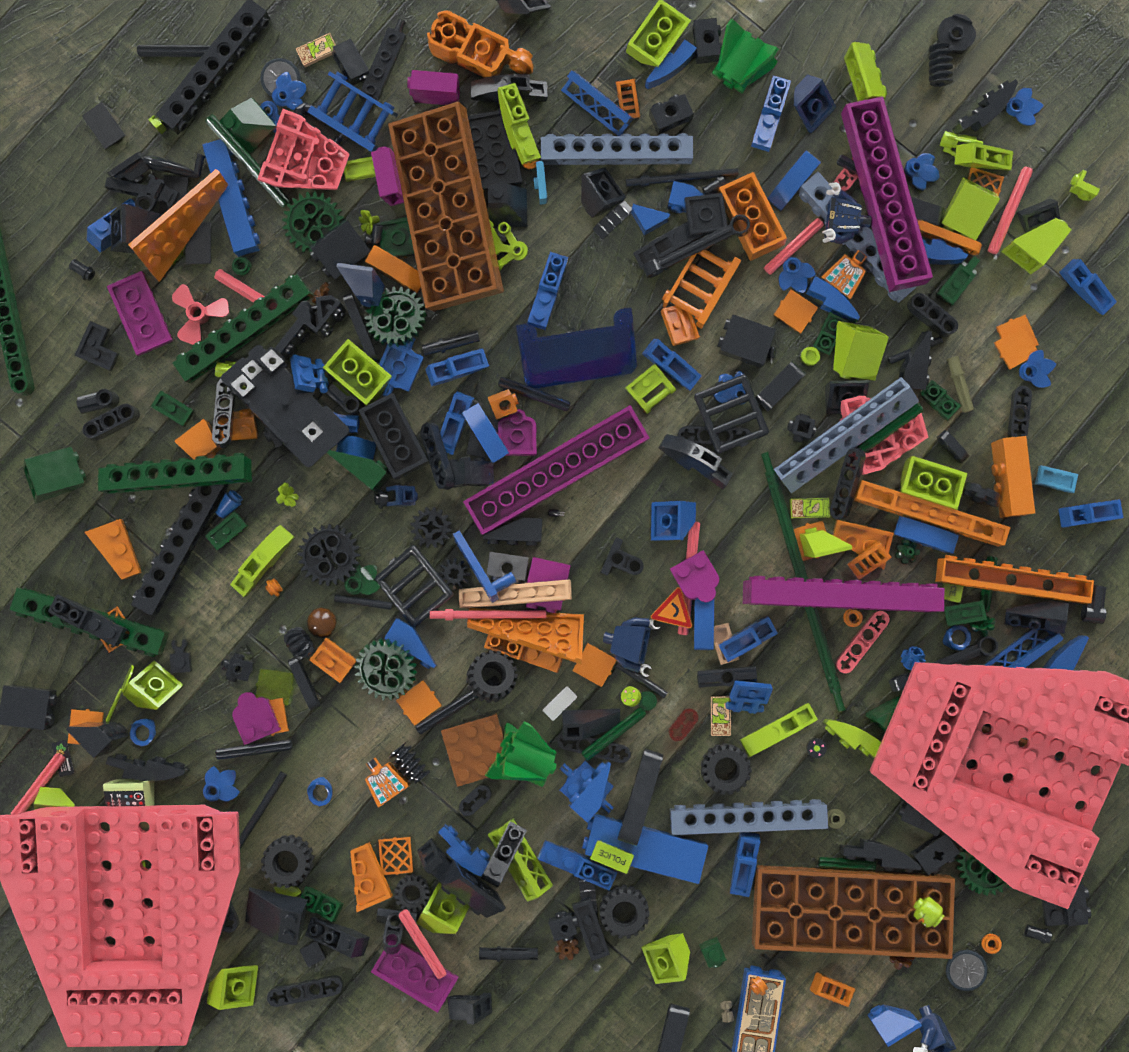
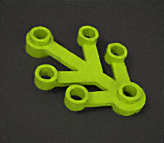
(510, 249)

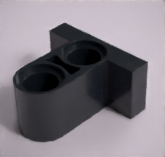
(626, 560)
(433, 858)
(391, 932)
(469, 1007)

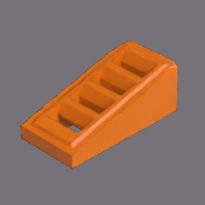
(626, 83)
(879, 561)
(821, 983)

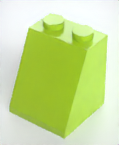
(969, 209)
(1037, 246)
(858, 351)

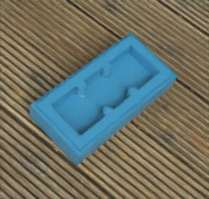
(540, 183)
(1056, 479)

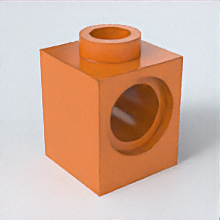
(496, 399)

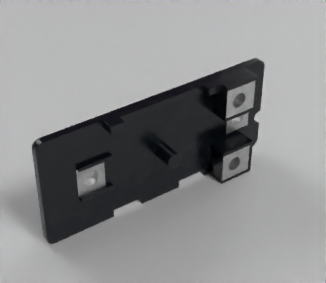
(282, 408)

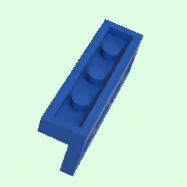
(601, 98)
(1031, 655)

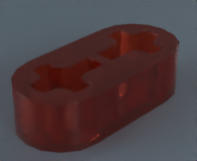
(686, 727)

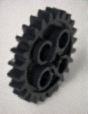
(314, 563)

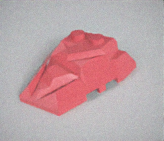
(302, 156)
(893, 446)

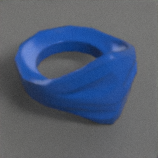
(947, 640)
(149, 723)
(319, 781)

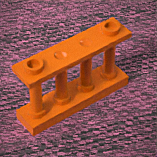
(710, 299)

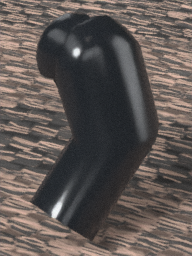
(302, 109)
(376, 236)

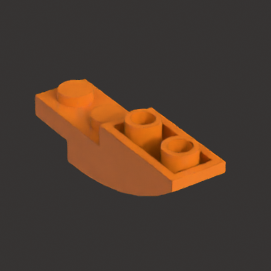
(524, 653)

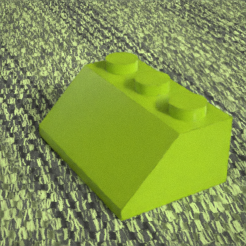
(657, 34)
(863, 72)
(358, 373)
(932, 482)

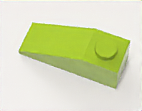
(983, 156)

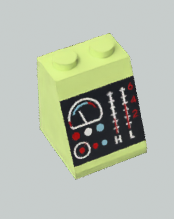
(129, 793)

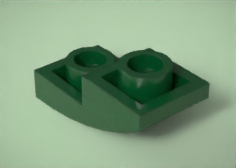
(827, 336)
(939, 400)
(321, 904)

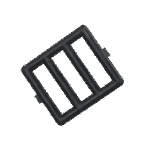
(756, 414)
(424, 565)

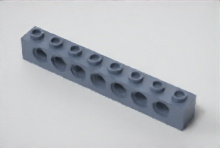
(607, 156)
(818, 184)
(846, 434)
(817, 819)

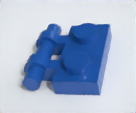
(304, 371)
(751, 693)

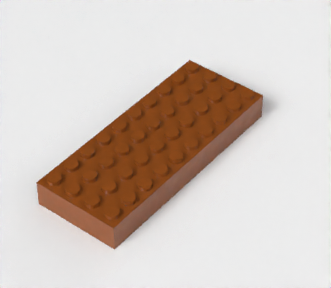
(445, 207)
(850, 912)

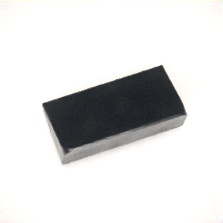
(1038, 214)

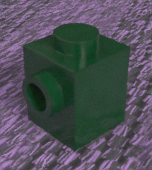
(713, 953)

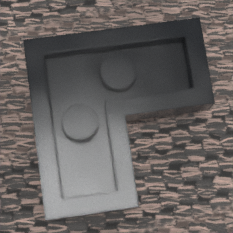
(92, 350)

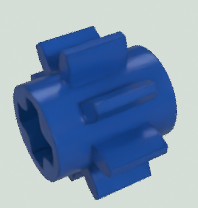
(911, 656)

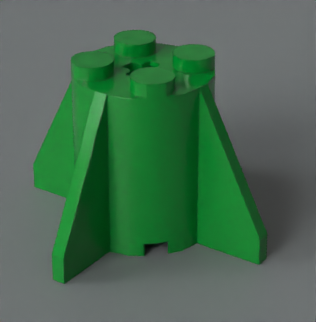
(743, 58)
(523, 756)

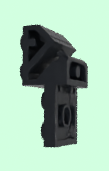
(320, 322)

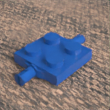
(402, 365)
(577, 778)

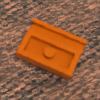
(679, 325)
(333, 660)

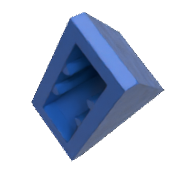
(648, 218)
(357, 447)

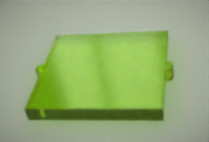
(274, 685)

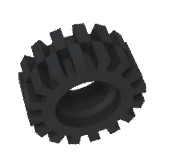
(421, 884)

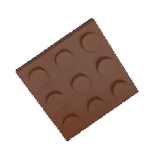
(473, 748)

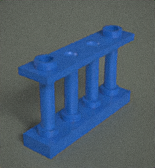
(337, 121)

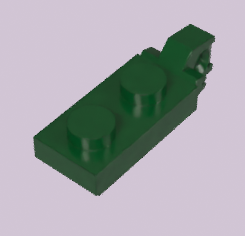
(958, 281)

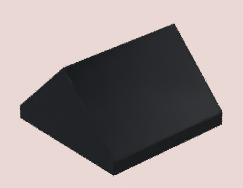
(840, 390)

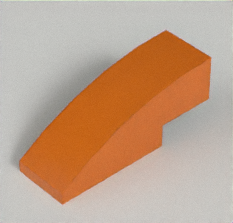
(394, 268)

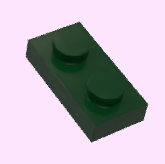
(172, 408)
(226, 531)
(965, 613)

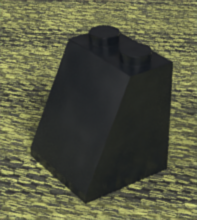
(127, 224)

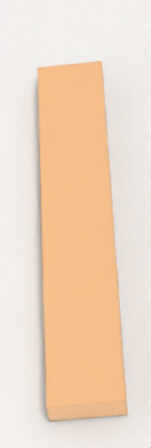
(517, 594)

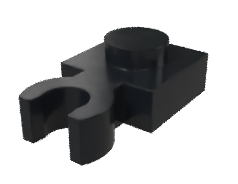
(180, 660)

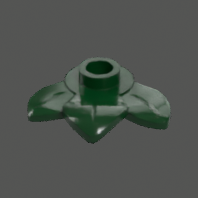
(365, 579)

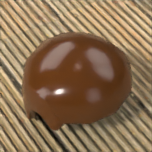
(321, 622)

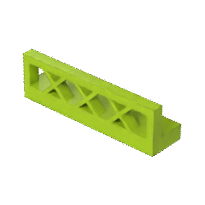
(518, 868)

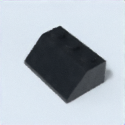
(98, 737)
(471, 891)

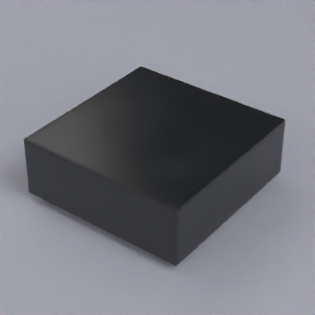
(312, 953)

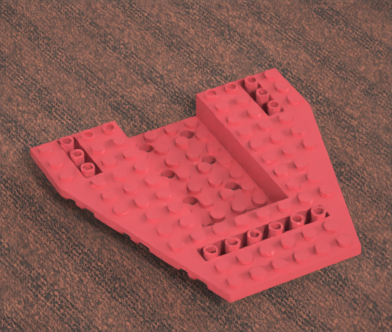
(1011, 829)
(58, 895)

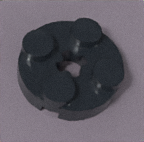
(965, 28)
(980, 494)

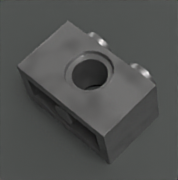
(497, 560)

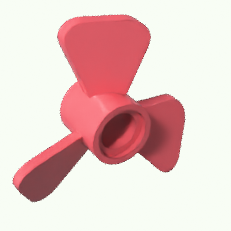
(191, 330)

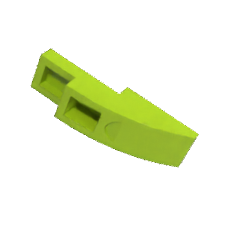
(516, 125)
(261, 559)
(778, 730)
(853, 737)

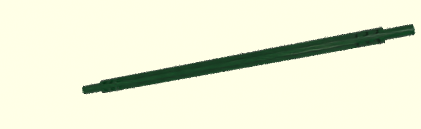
(800, 572)

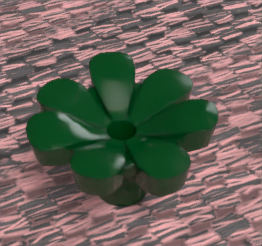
(904, 551)
(983, 626)

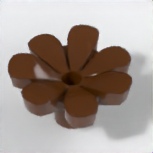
(322, 292)
(570, 945)
(900, 961)

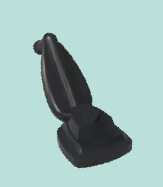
(138, 164)

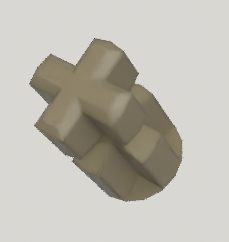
(727, 1016)

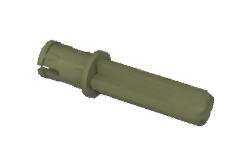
(960, 384)

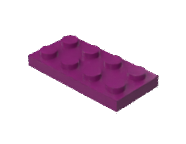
(139, 313)
(413, 976)

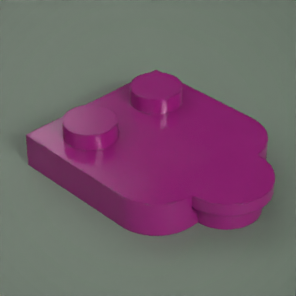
(518, 434)
(696, 577)
(254, 717)

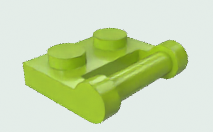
(647, 383)

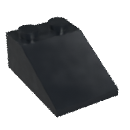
(276, 915)

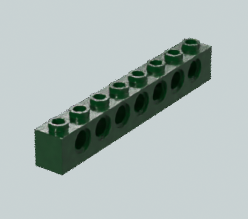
(253, 329)
(240, 473)
(22, 606)

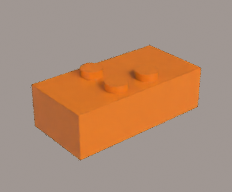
(748, 199)
(1013, 477)

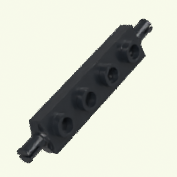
(383, 62)

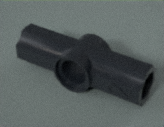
(713, 678)

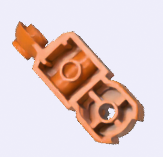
(475, 47)

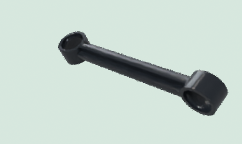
(657, 266)
(899, 682)

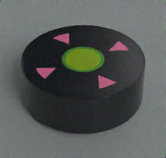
(816, 748)

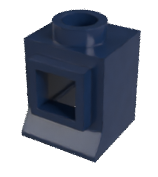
(405, 496)

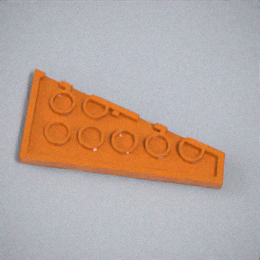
(169, 234)
(556, 634)

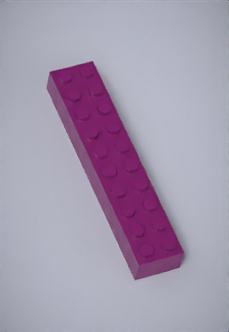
(886, 194)
(556, 470)
(846, 595)

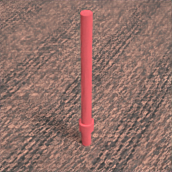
(449, 614)

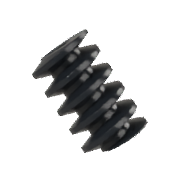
(940, 65)
(409, 763)

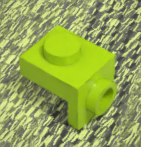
(1083, 189)

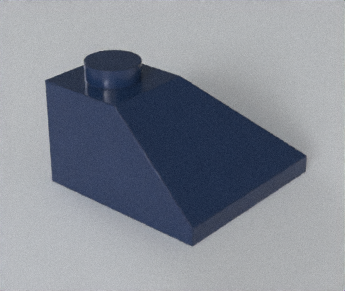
(813, 102)
(363, 283)

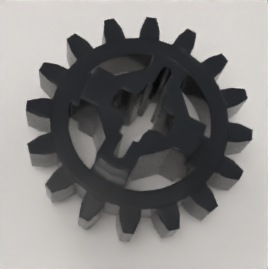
(432, 519)

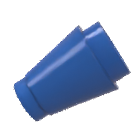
(229, 503)

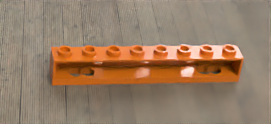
(931, 513)
(1028, 582)

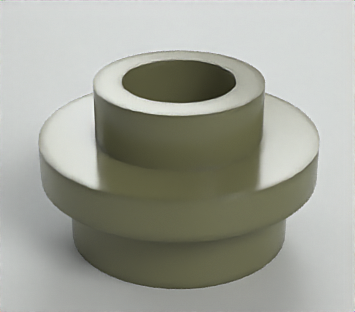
(833, 812)

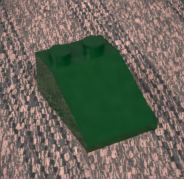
(366, 470)

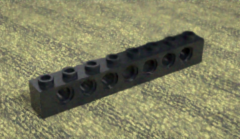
(213, 56)
(181, 554)

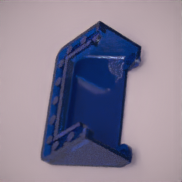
(578, 354)

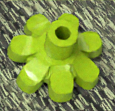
(368, 221)
(286, 495)

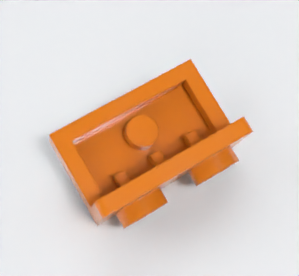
(243, 425)

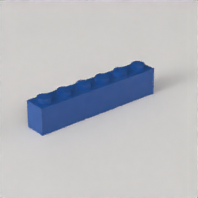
(232, 201)

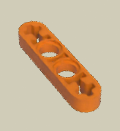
(952, 239)

